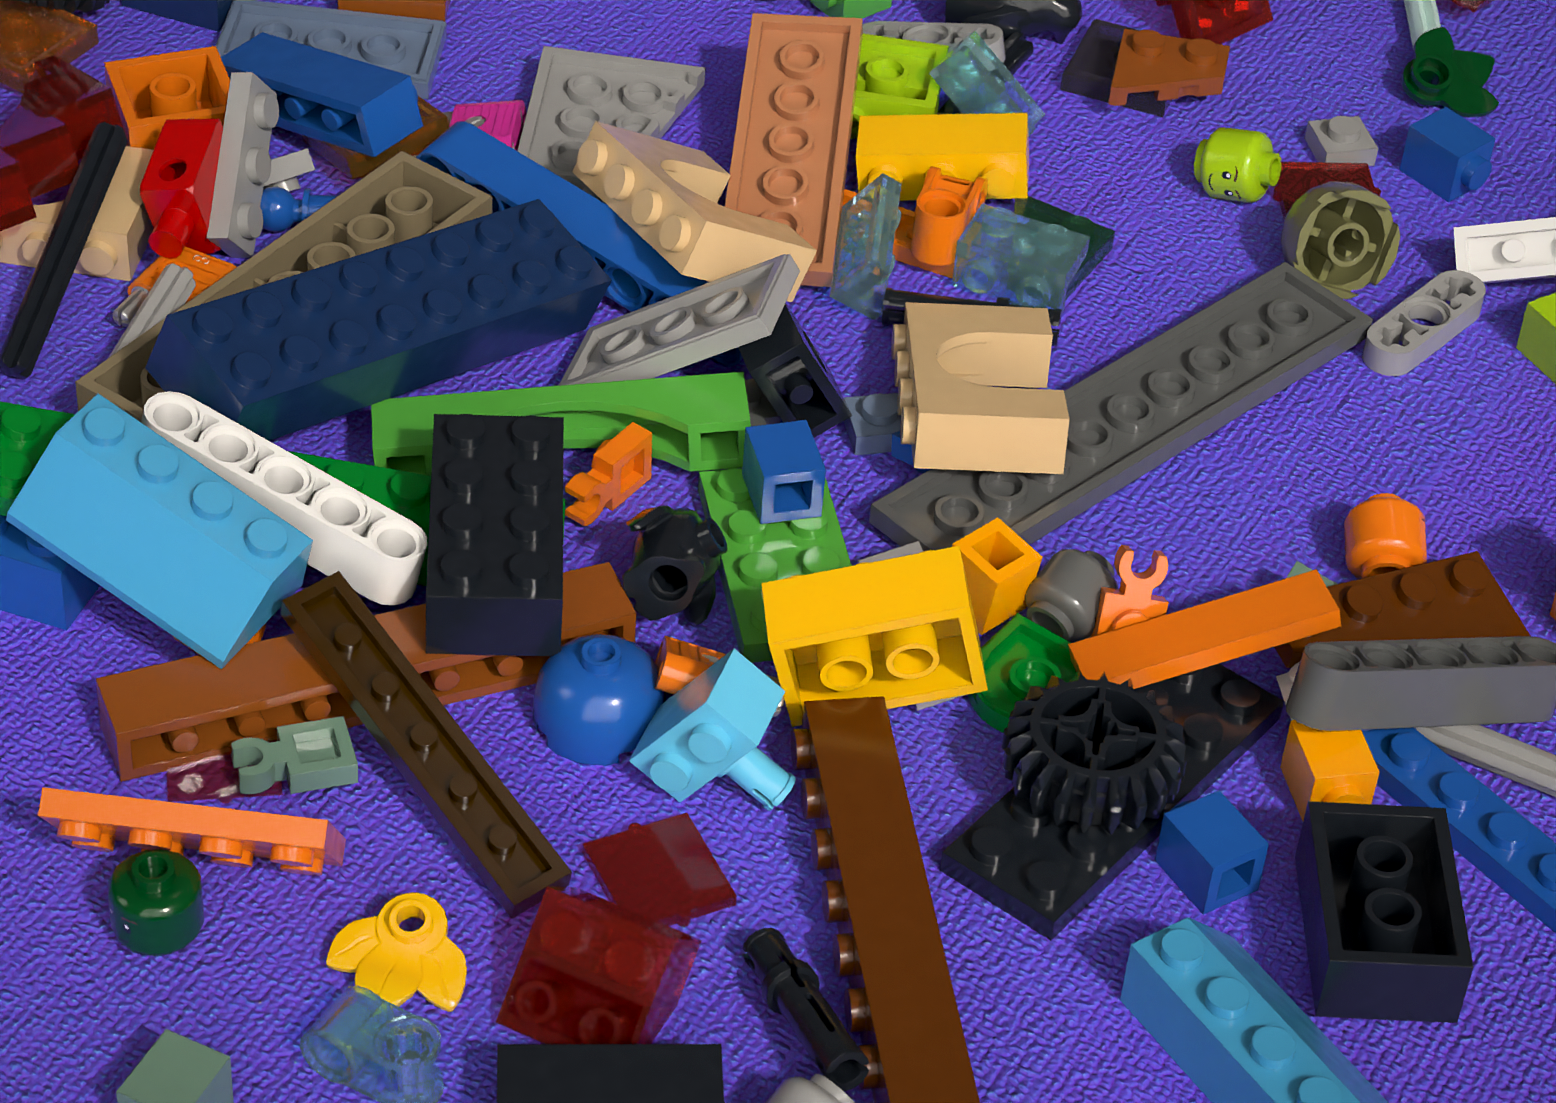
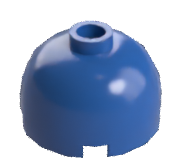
(596, 698)

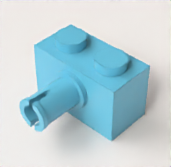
(714, 732)

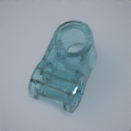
(374, 1047)

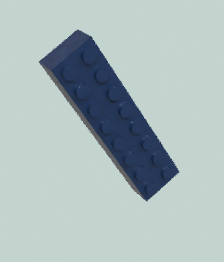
(381, 321)

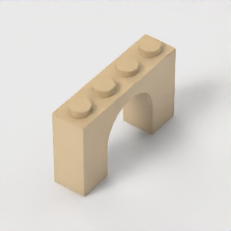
(672, 203)
(116, 236)
(945, 395)

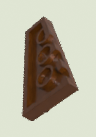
(1418, 602)

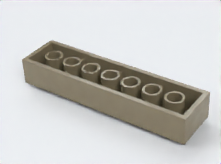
(382, 209)

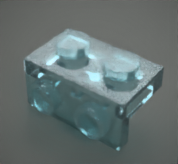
(982, 83)
(1017, 258)

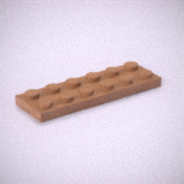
(797, 128)

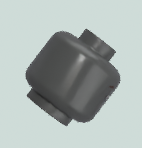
(1068, 593)

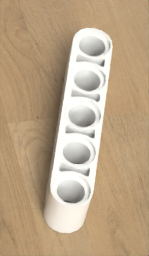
(350, 532)

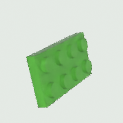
(764, 552)

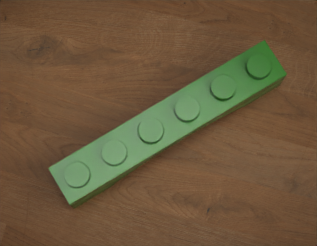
(692, 418)

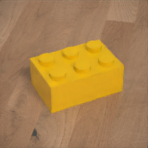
(876, 631)

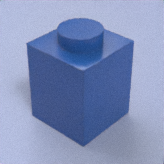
(1447, 154)
(783, 471)
(1211, 851)

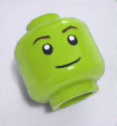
(1237, 165)

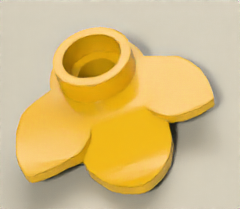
(400, 961)

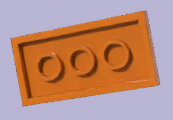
(224, 834)

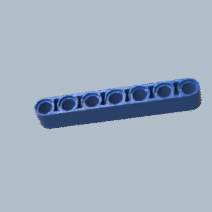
(635, 267)

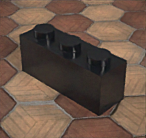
(609, 1073)

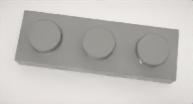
(243, 165)

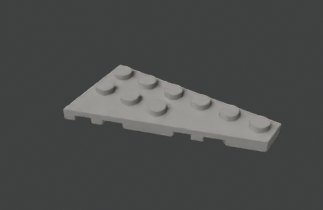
(588, 87)

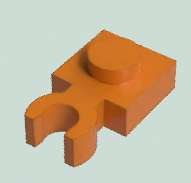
(616, 473)
(1134, 598)

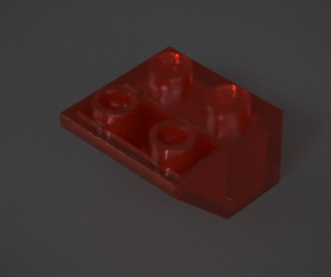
(596, 973)

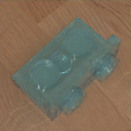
(866, 247)

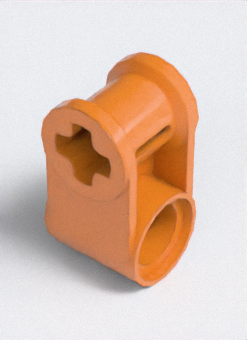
(943, 214)

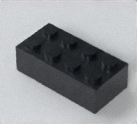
(495, 536)

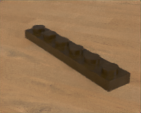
(425, 744)

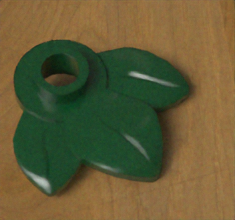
(1449, 76)

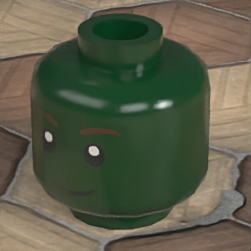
(156, 902)

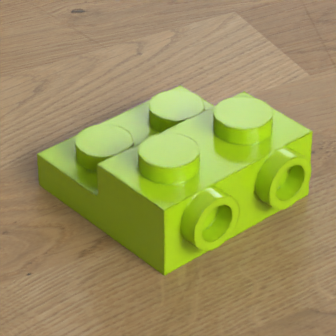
(896, 78)

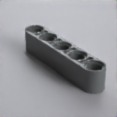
(1424, 683)

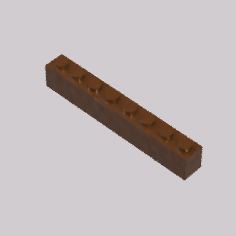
(881, 905)

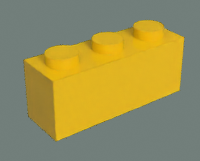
(959, 144)

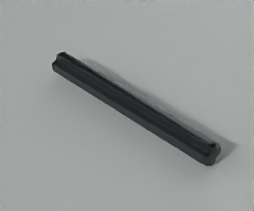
(62, 251)

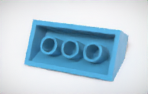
(160, 531)
(1233, 1022)

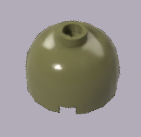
(1340, 237)

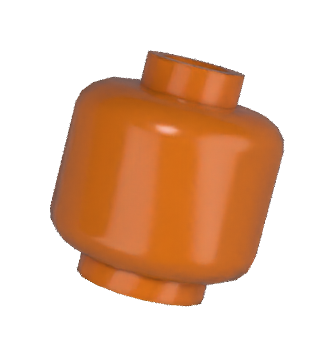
(1384, 536)

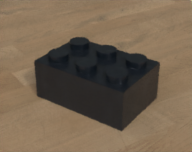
(1382, 912)

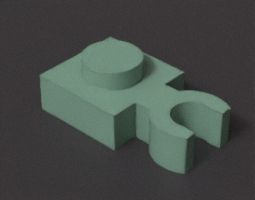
(305, 754)

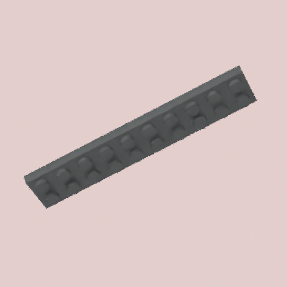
(1141, 411)

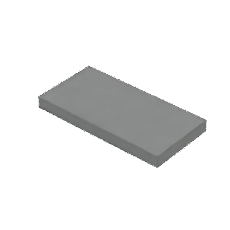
(686, 326)

